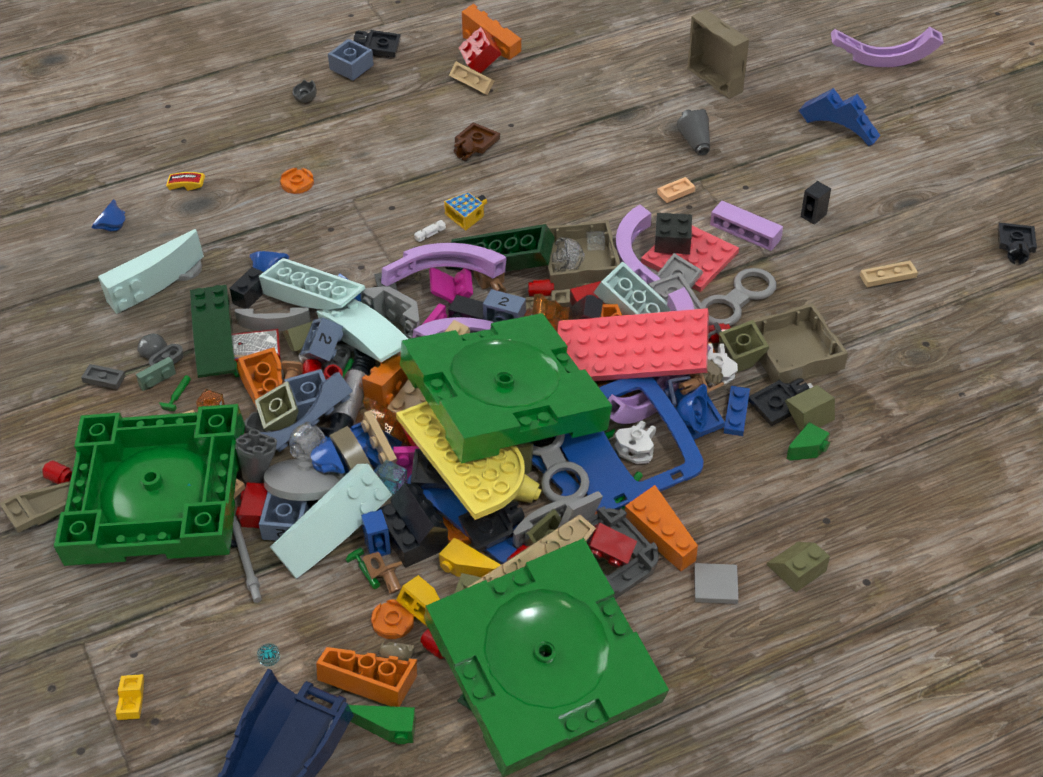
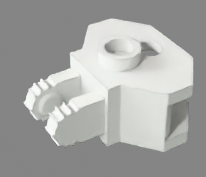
(727, 365)
(637, 442)

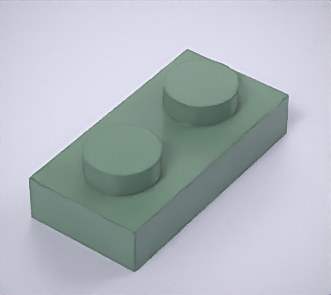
(156, 373)

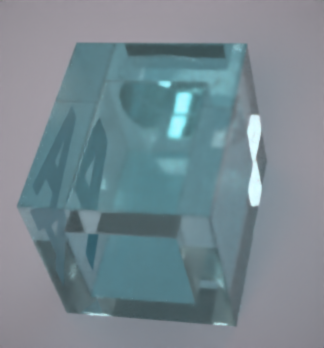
(392, 475)

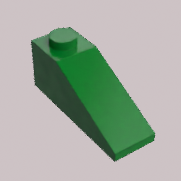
(387, 722)

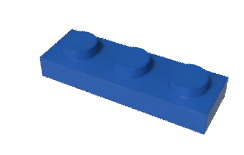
(736, 410)

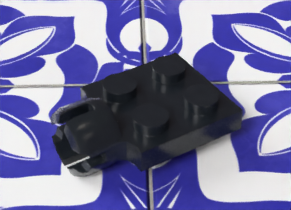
(379, 42)
(1017, 241)
(771, 399)
(425, 474)
(493, 527)

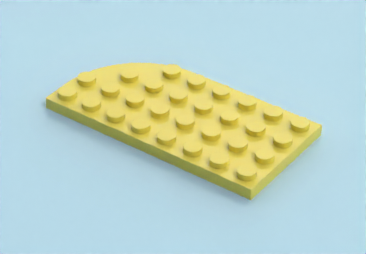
(479, 484)

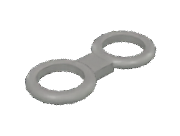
(741, 296)
(555, 462)

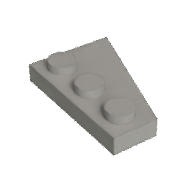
(672, 283)

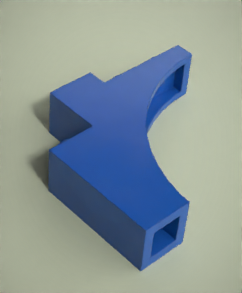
(846, 113)

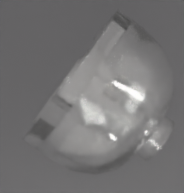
(568, 254)
(304, 440)

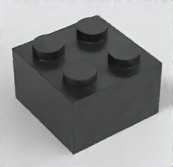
(673, 233)

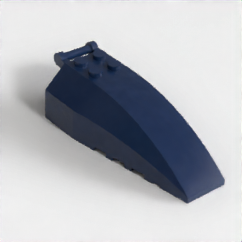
(286, 732)

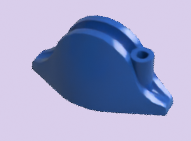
(111, 218)
(264, 259)
(694, 408)
(326, 458)

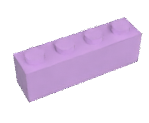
(746, 225)

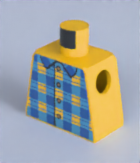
(465, 209)

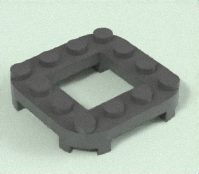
(644, 554)

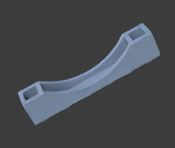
(330, 393)

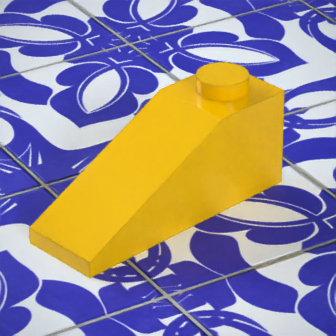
(461, 558)
(416, 595)

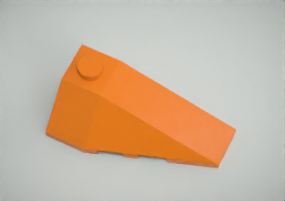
(260, 372)

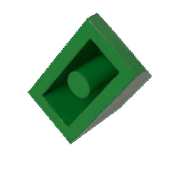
(808, 443)

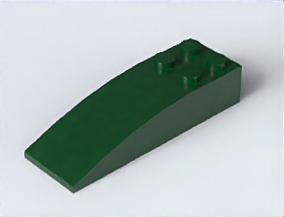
(522, 246)
(212, 331)

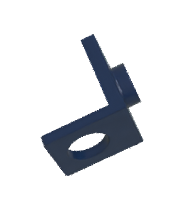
(669, 391)

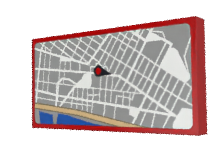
(256, 341)

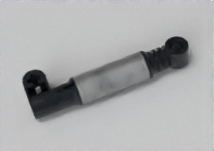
(346, 413)

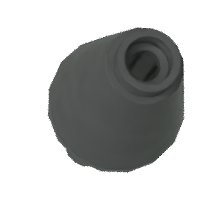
(695, 129)
(255, 455)

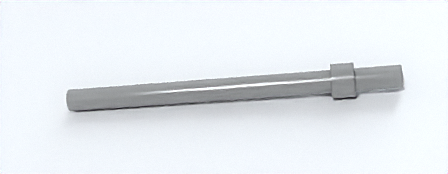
(252, 582)

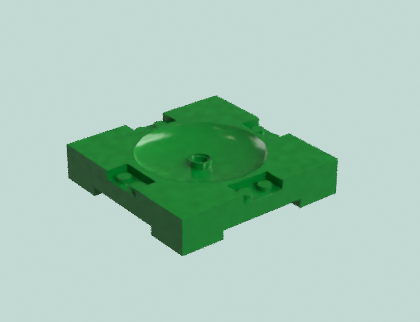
(504, 386)
(133, 489)
(534, 701)

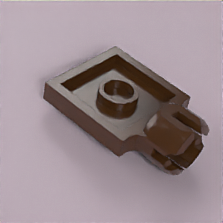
(474, 139)

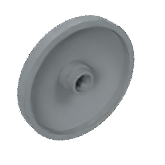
(299, 480)

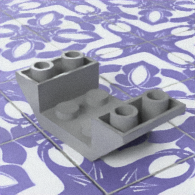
(393, 305)

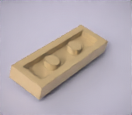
(471, 78)
(888, 273)
(377, 438)

